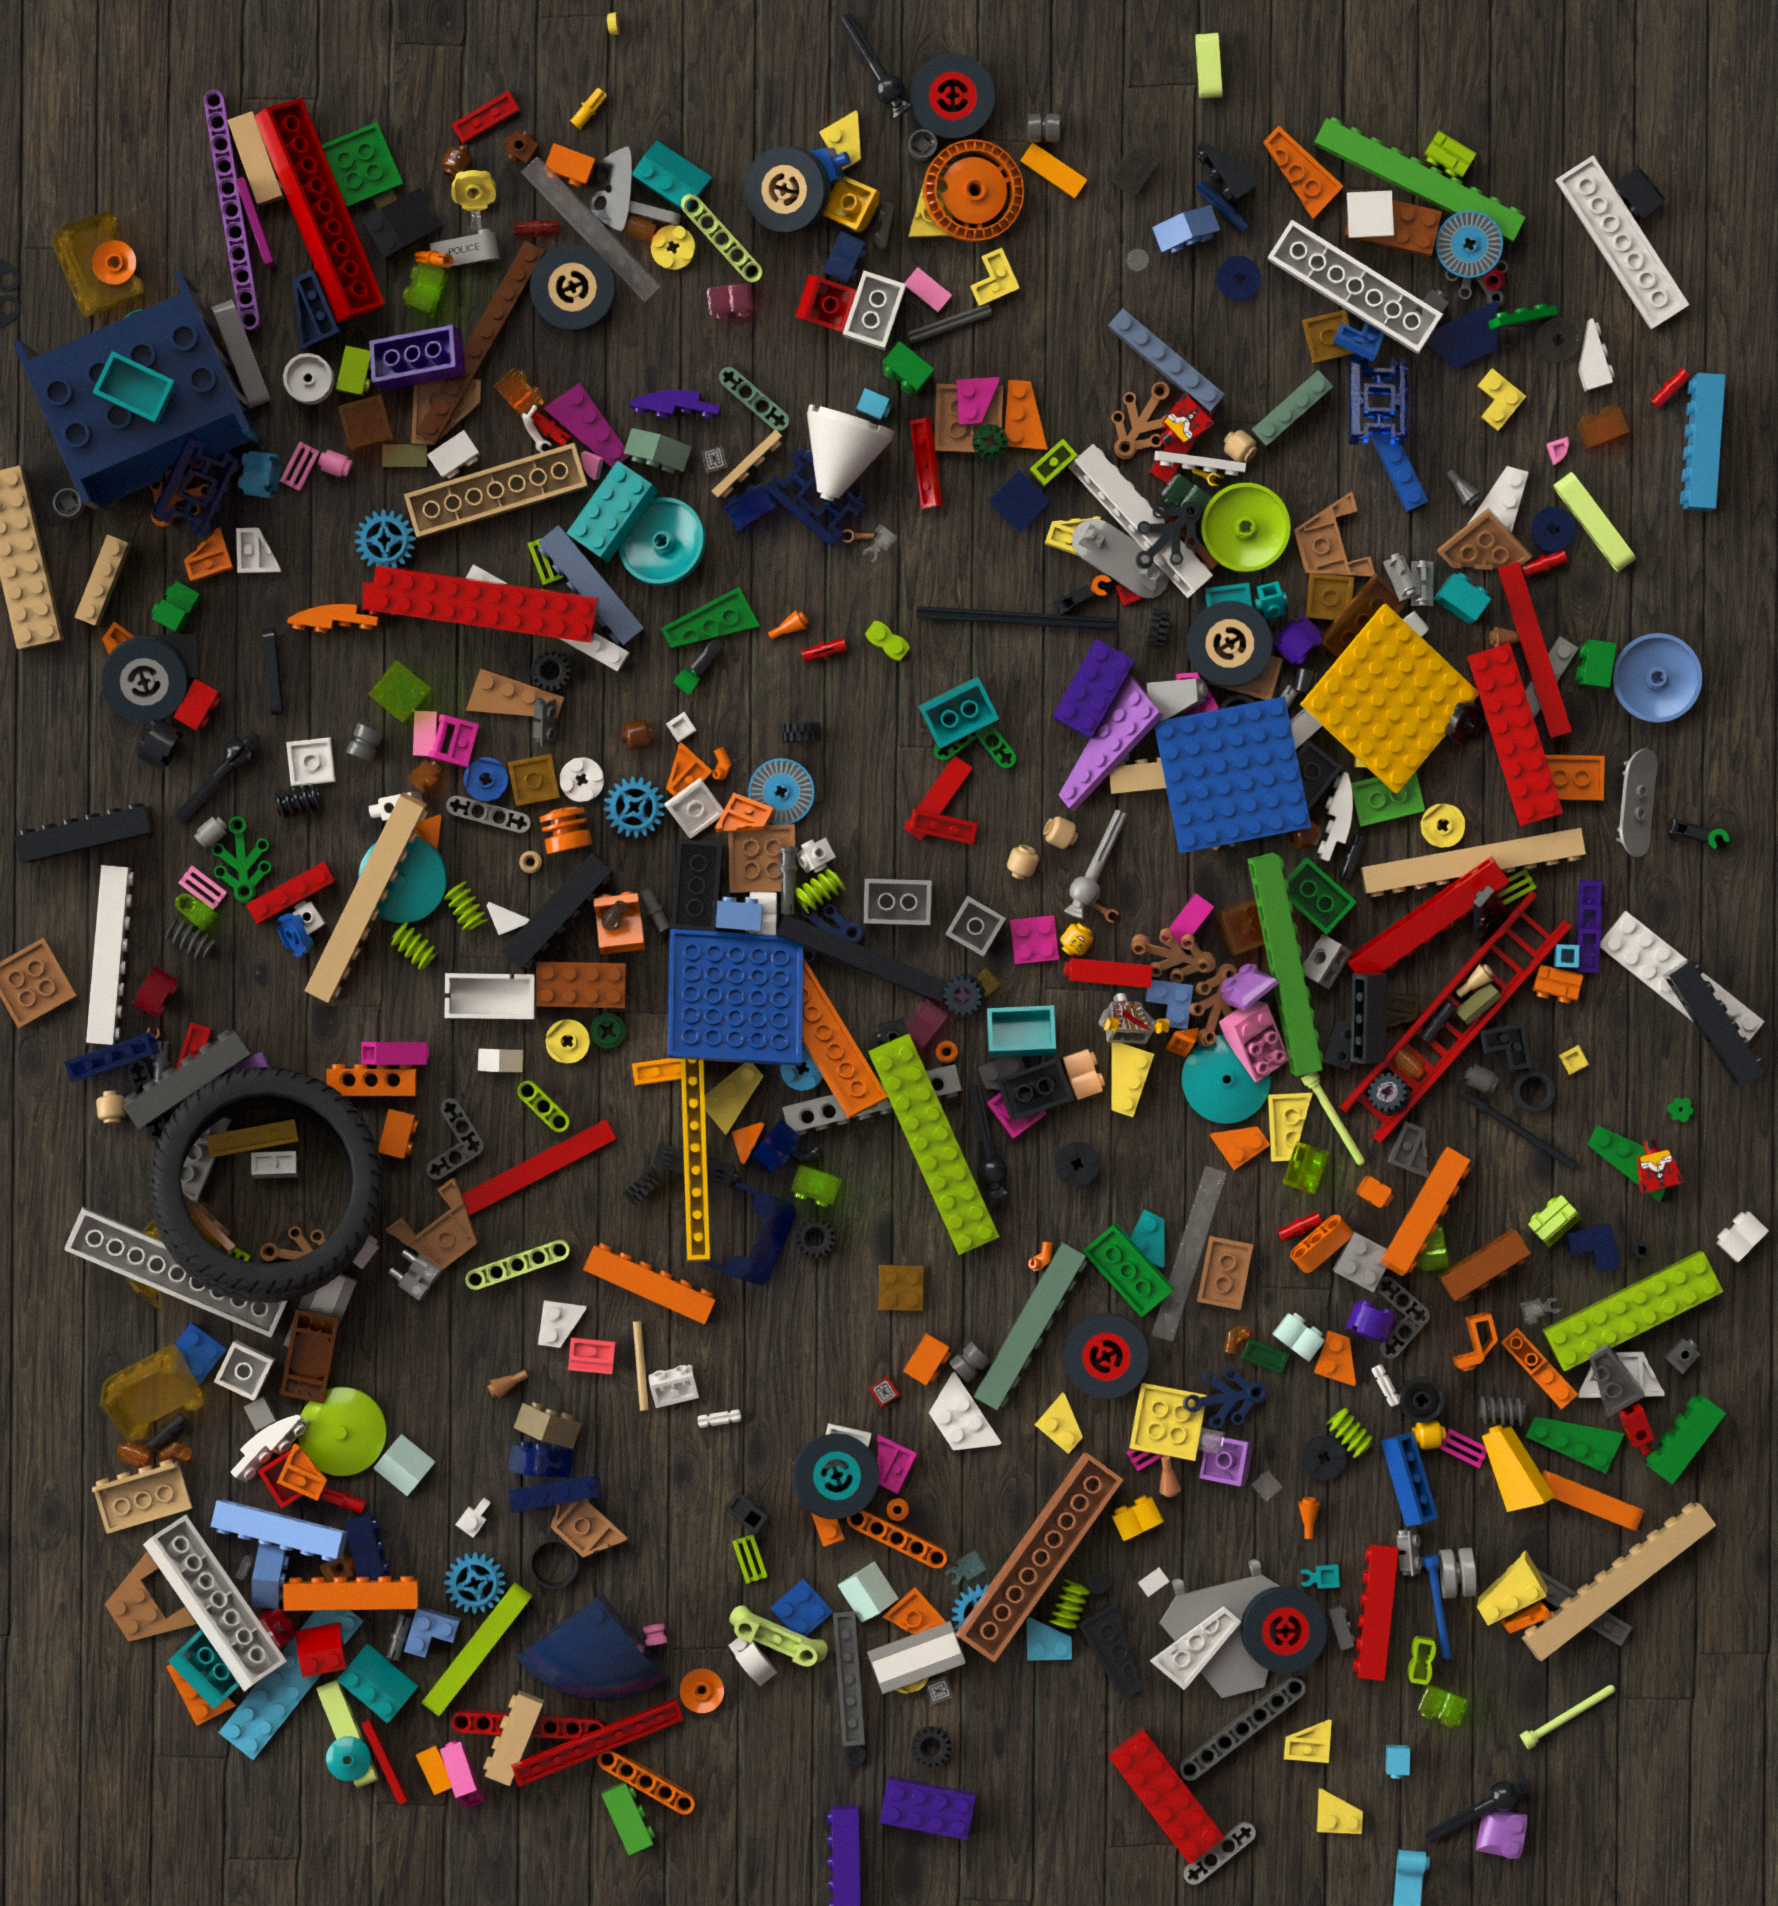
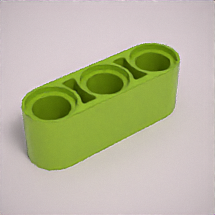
(547, 1117)

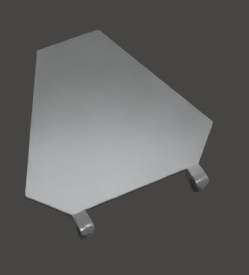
(1231, 1667)

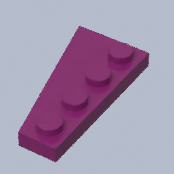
(585, 422)

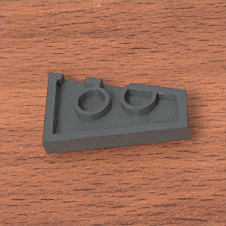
(1614, 1380)

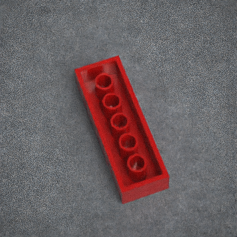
(1166, 1796)

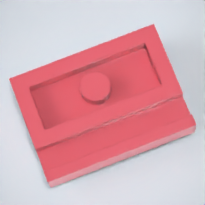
(591, 1355)

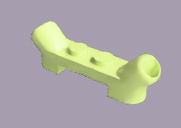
(752, 1627)

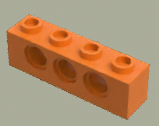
(406, 1087)

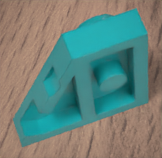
(1150, 1237)

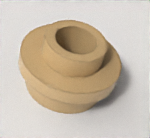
(523, 859)

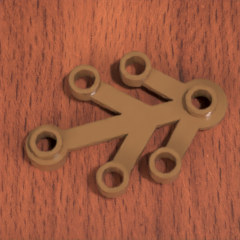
(1139, 424)
(1175, 956)
(1215, 1001)
(290, 1254)

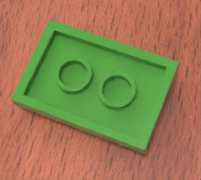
(1378, 803)

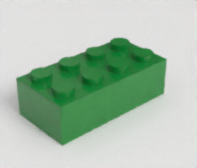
(1685, 1438)

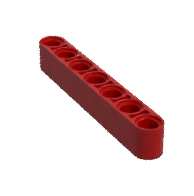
(539, 1730)

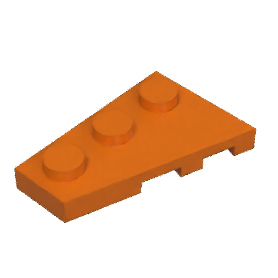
(914, 1613)

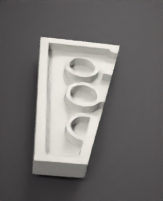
(1192, 1651)

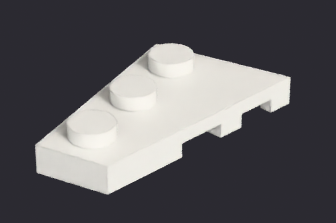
(1505, 496)

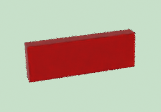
(485, 117)
(943, 826)

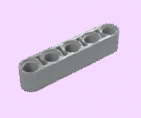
(240, 353)

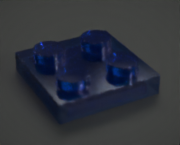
(1019, 501)

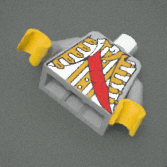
(1129, 1022)

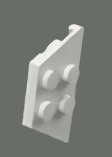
(1639, 1369)
(961, 1418)

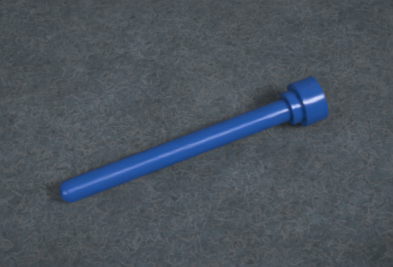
(1432, 1563)

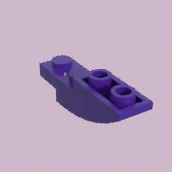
(665, 402)

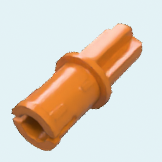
(434, 258)

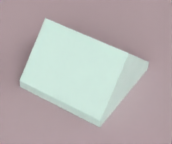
(404, 1464)
(868, 1592)

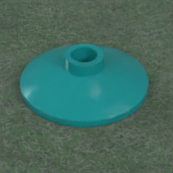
(350, 1747)

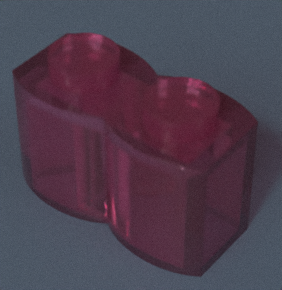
(729, 300)
(924, 1023)

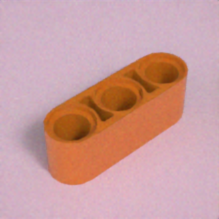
(1321, 1243)

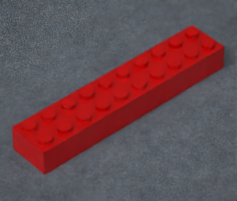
(319, 210)
(484, 603)

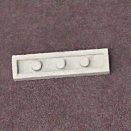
(1190, 462)

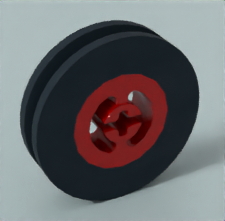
(979, 96)
(1119, 1378)
(1284, 1655)

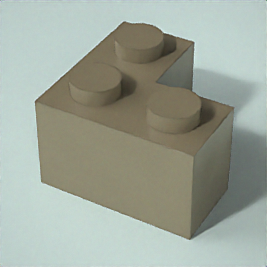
(547, 1425)

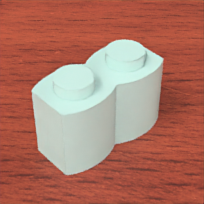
(1298, 1336)

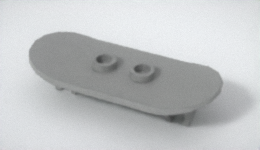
(1116, 555)
(1638, 802)

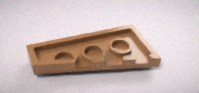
(506, 696)

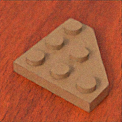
(423, 398)
(1484, 545)

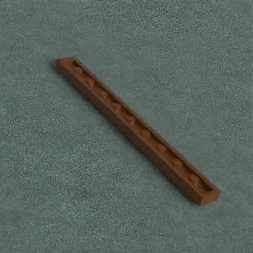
(481, 341)

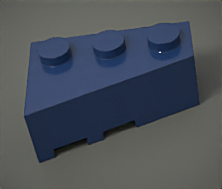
(314, 312)

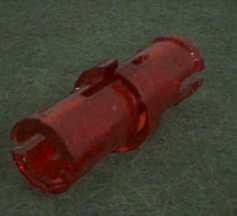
(536, 227)

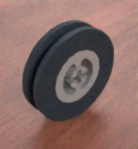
(119, 687)

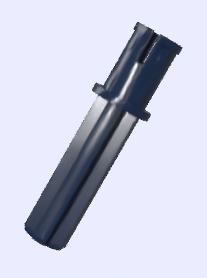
(1231, 214)

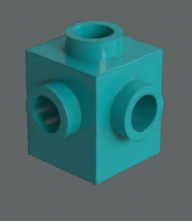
(1272, 605)

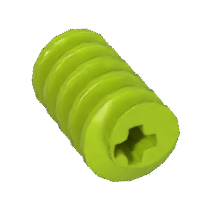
(818, 889)
(465, 907)
(413, 946)
(1350, 1432)
(1070, 1605)

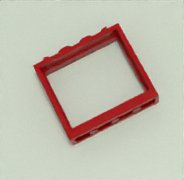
(1108, 972)

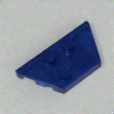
(1466, 336)

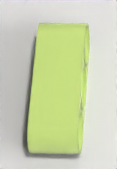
(1208, 65)

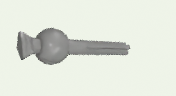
(1086, 889)

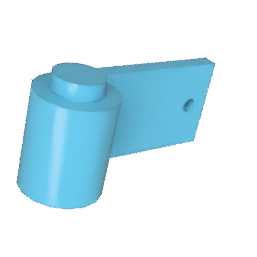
(1409, 1877)

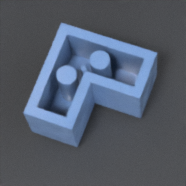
(1186, 229)
(739, 915)
(1177, 998)
(269, 1576)
(430, 1624)

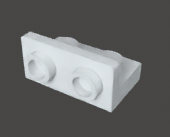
(673, 1386)

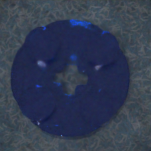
(1230, 288)
(1562, 520)

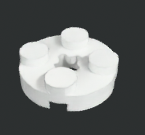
(586, 791)

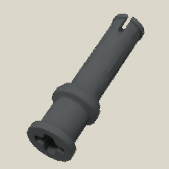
(787, 868)

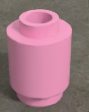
(335, 463)

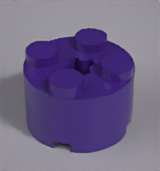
(1297, 639)
(1371, 1322)

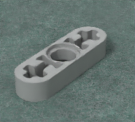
(654, 213)

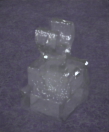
(883, 540)
(1534, 1308)

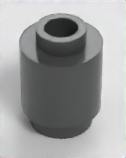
(1481, 1078)

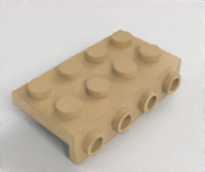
(142, 1496)

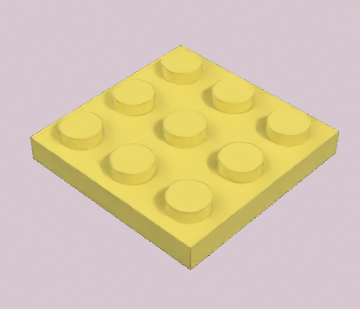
(1163, 1423)

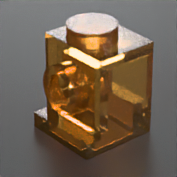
(425, 775)
(329, 1568)

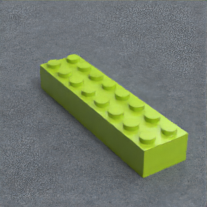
(1632, 1310)

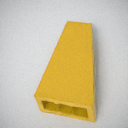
(1515, 1470)

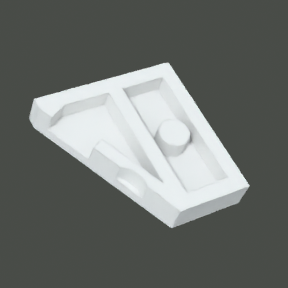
(254, 552)
(558, 1321)

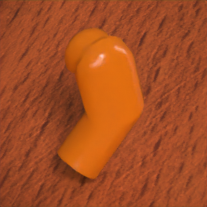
(723, 765)
(1042, 1259)

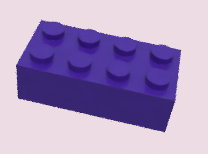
(417, 357)
(1093, 688)
(927, 1807)

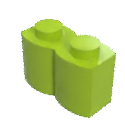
(881, 637)
(1423, 1653)

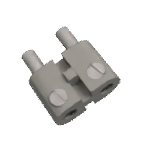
(419, 1277)

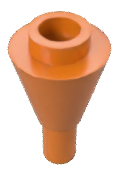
(795, 622)
(1309, 1510)

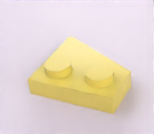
(844, 137)
(1061, 534)
(1060, 1424)
(1309, 1744)
(1337, 1815)

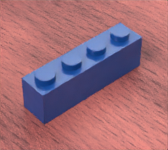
(1399, 471)
(1409, 1479)

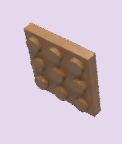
(956, 437)
(756, 858)
(33, 983)

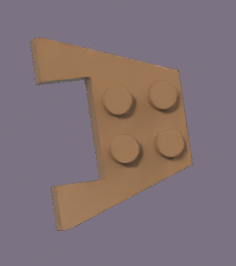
(1322, 545)
(445, 1237)
(138, 1611)

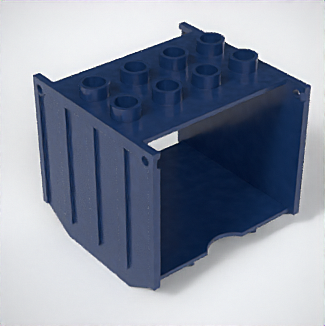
(115, 449)

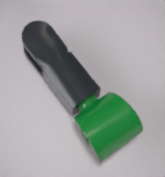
(688, 679)
(1697, 832)

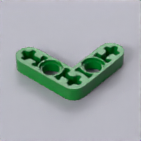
(982, 734)

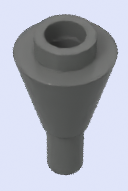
(1468, 494)

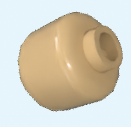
(1240, 446)
(1060, 832)
(1022, 861)
(110, 1107)

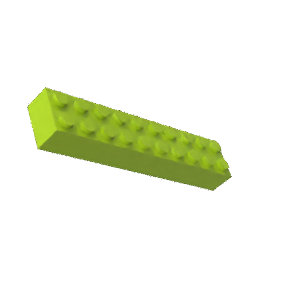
(933, 1144)

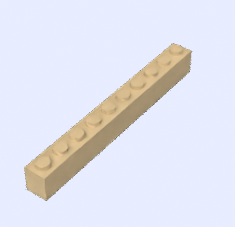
(1457, 863)
(366, 896)
(1618, 1581)

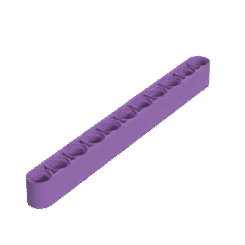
(227, 201)

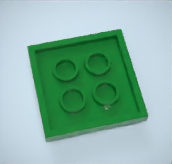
(362, 164)

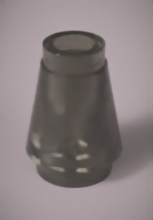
(614, 916)

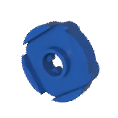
(492, 790)
(294, 934)

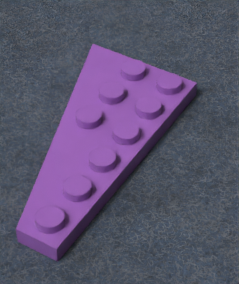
(1120, 730)

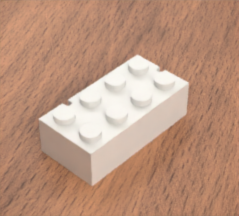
(490, 996)

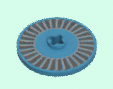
(1476, 227)
(790, 776)

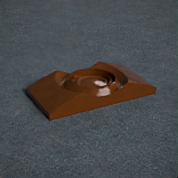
(310, 1355)

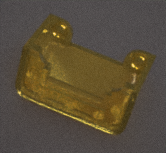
(75, 249)
(149, 1392)

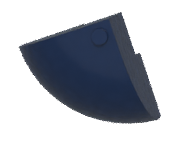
(594, 1656)

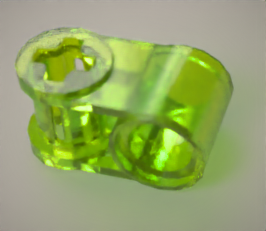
(198, 913)

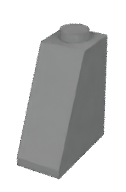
(1177, 696)

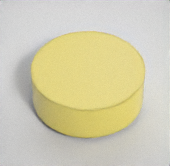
(613, 23)

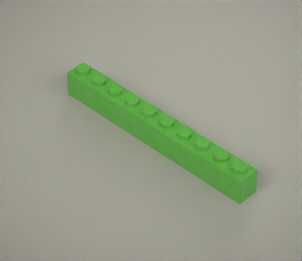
(1413, 177)
(1285, 964)

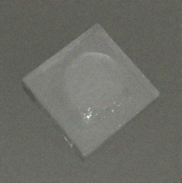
(1211, 1440)

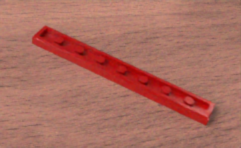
(1534, 650)
(538, 1167)
(597, 1742)

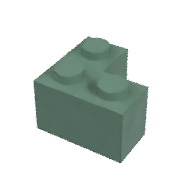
(657, 450)

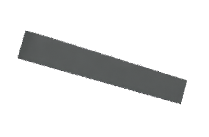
(1238, 1738)

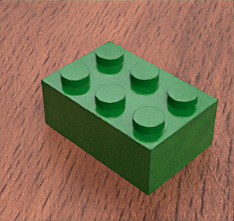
(907, 369)
(1317, 896)

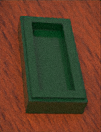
(1265, 1355)

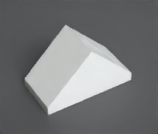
(505, 919)
(500, 1060)

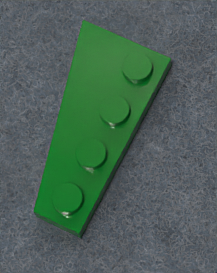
(717, 618)
(1583, 1443)

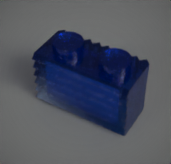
(749, 506)

